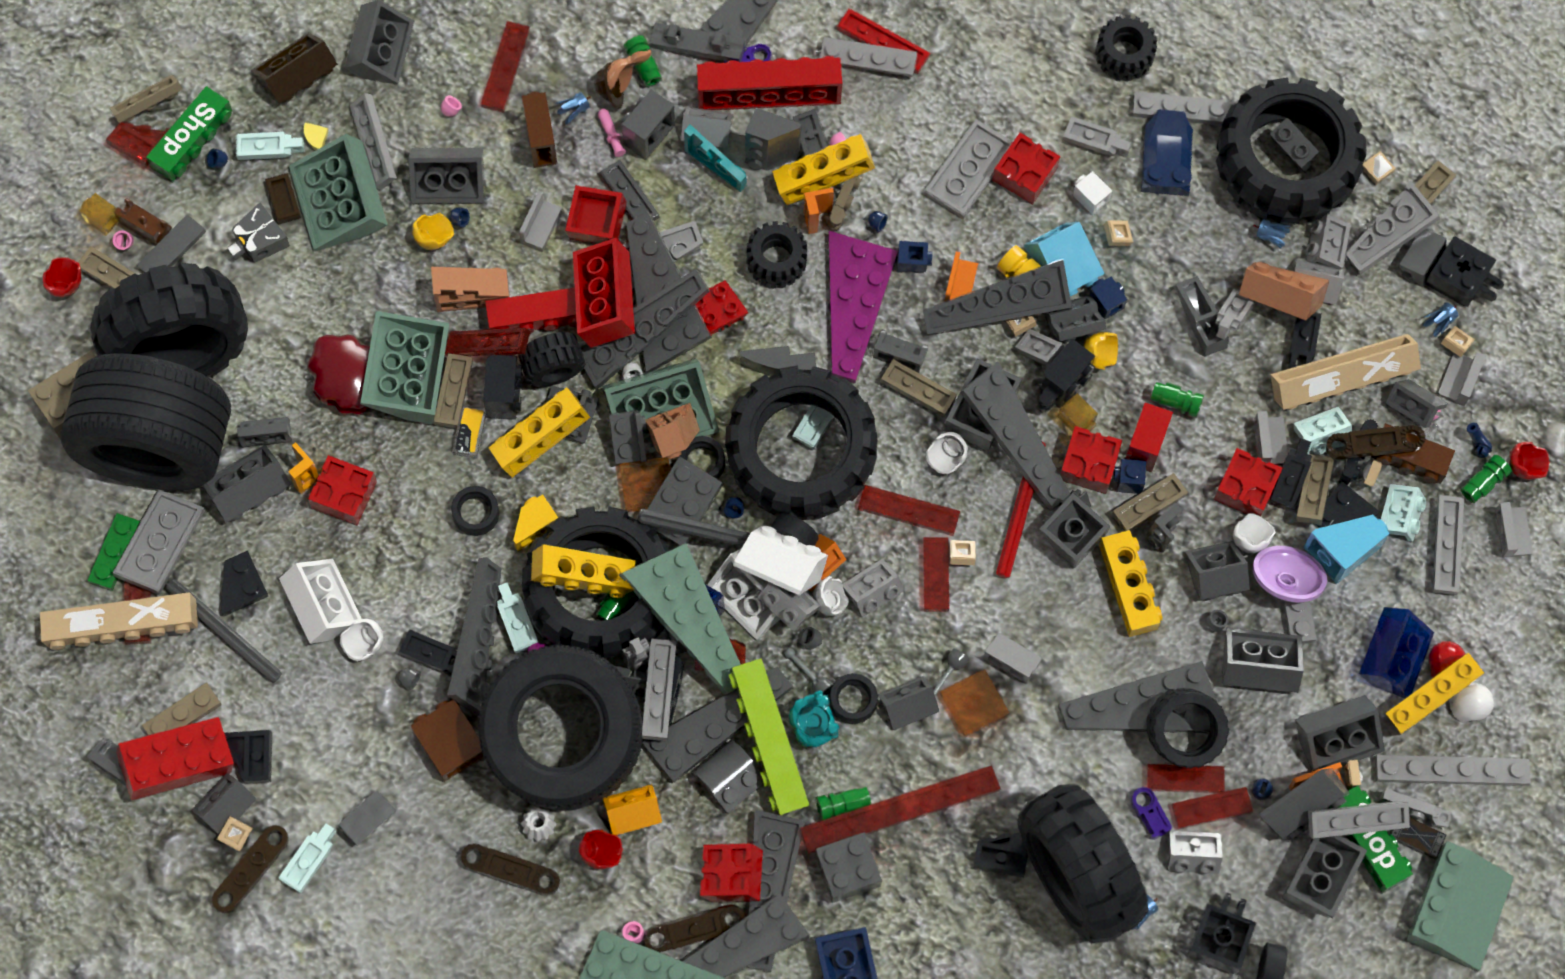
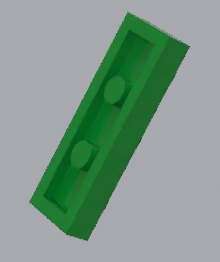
(112, 550)

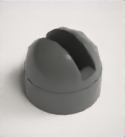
(1213, 616)
(811, 638)
(409, 677)

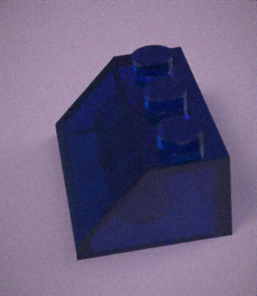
(1396, 652)

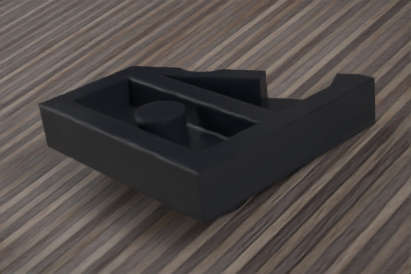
(1345, 505)
(241, 584)
(252, 754)
(1002, 855)

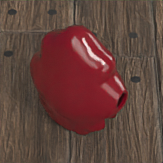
(339, 372)

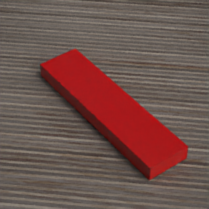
(869, 32)

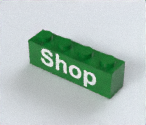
(189, 134)
(1382, 856)

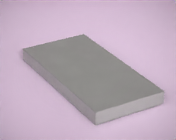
(968, 169)
(158, 542)

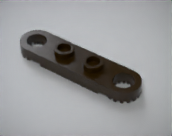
(1375, 442)
(250, 869)
(510, 869)
(692, 928)

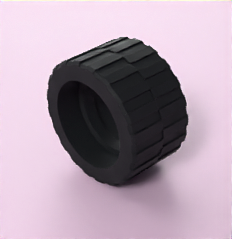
(1209, 749)

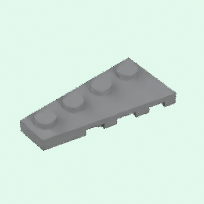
(1400, 223)
(679, 241)

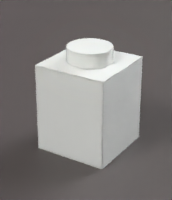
(1092, 192)

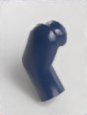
(1483, 445)

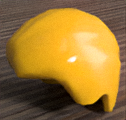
(432, 231)
(1104, 347)

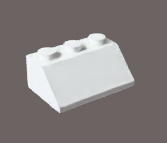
(781, 560)
(741, 597)
(319, 599)

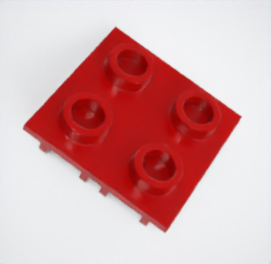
(720, 307)

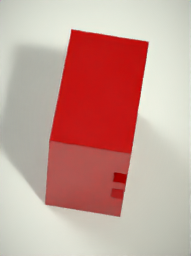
(1026, 168)
(595, 215)
(1149, 435)
(1090, 460)
(1247, 483)
(342, 490)
(731, 872)

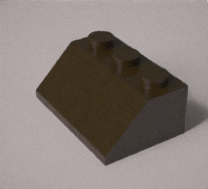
(295, 67)

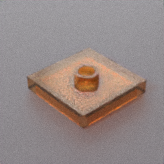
(642, 481)
(974, 703)

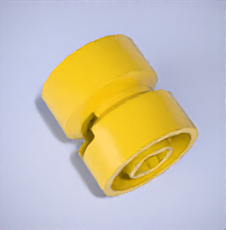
(1016, 262)

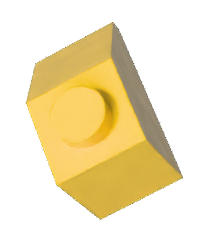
(533, 521)

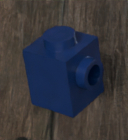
(1108, 296)
(1130, 476)

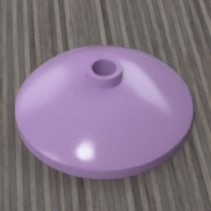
(1289, 574)

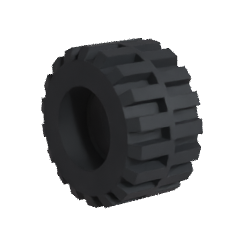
(1129, 31)
(776, 236)
(552, 359)

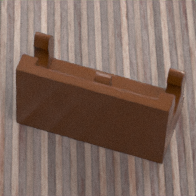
(142, 222)

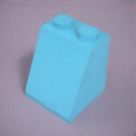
(1072, 246)
(1346, 544)

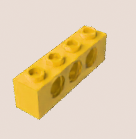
(835, 169)
(551, 432)
(545, 570)
(1135, 621)
(1434, 693)

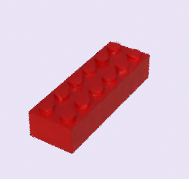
(769, 83)

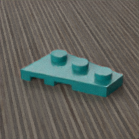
(708, 155)

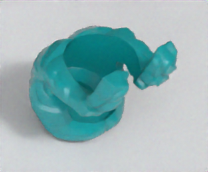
(813, 720)

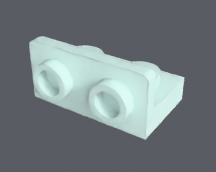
(1321, 427)
(1403, 510)

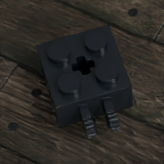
(1475, 270)
(1065, 375)
(502, 387)
(1237, 933)

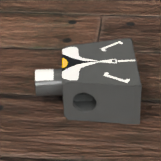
(257, 236)

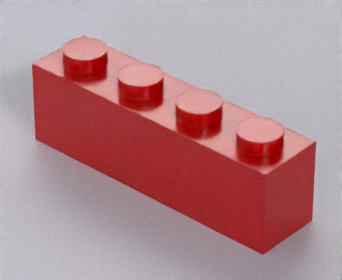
(533, 311)

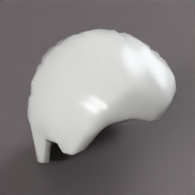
(947, 452)
(1253, 534)
(830, 596)
(362, 639)
(1472, 703)

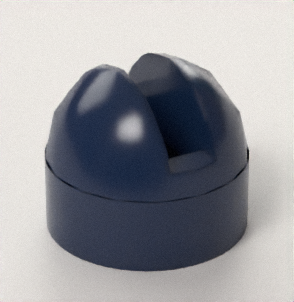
(217, 158)
(464, 216)
(877, 220)
(728, 507)
(1258, 785)

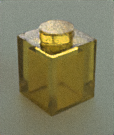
(99, 214)
(1078, 413)

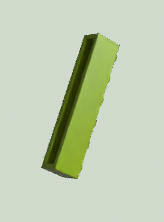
(769, 737)

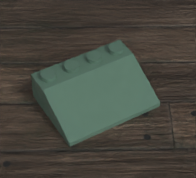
(338, 193)
(405, 366)
(662, 391)
(1460, 906)

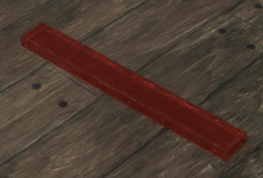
(901, 808)

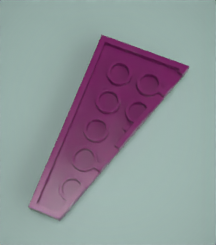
(857, 289)

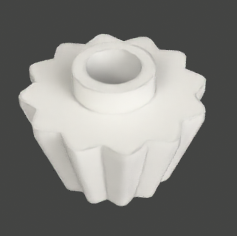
(538, 832)

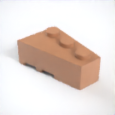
(467, 287)
(1284, 289)
(673, 430)

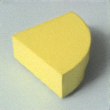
(315, 135)

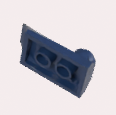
(1167, 154)
(846, 955)

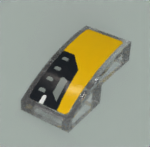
(469, 432)

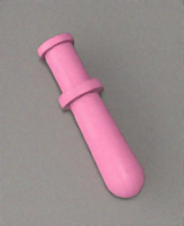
(613, 137)

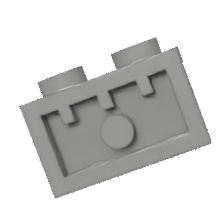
(1328, 241)
(873, 587)
(787, 605)
(1195, 852)

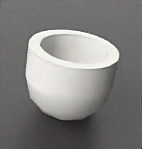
(629, 367)

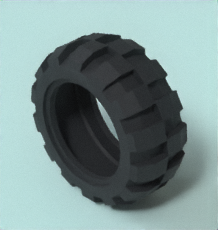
(1302, 105)
(173, 316)
(792, 388)
(583, 532)
(1083, 863)

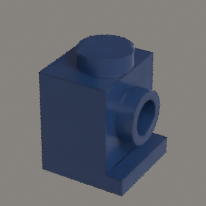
(909, 250)

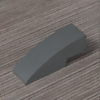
(1201, 315)
(771, 359)

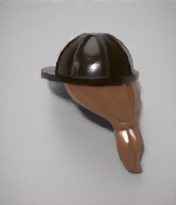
(615, 77)

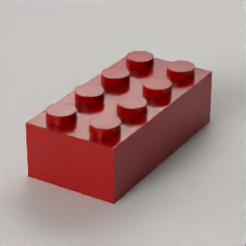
(603, 292)
(174, 758)

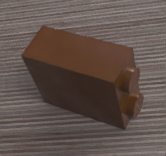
(539, 129)
(448, 739)

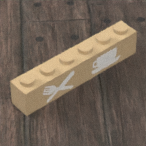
(1345, 372)
(118, 620)

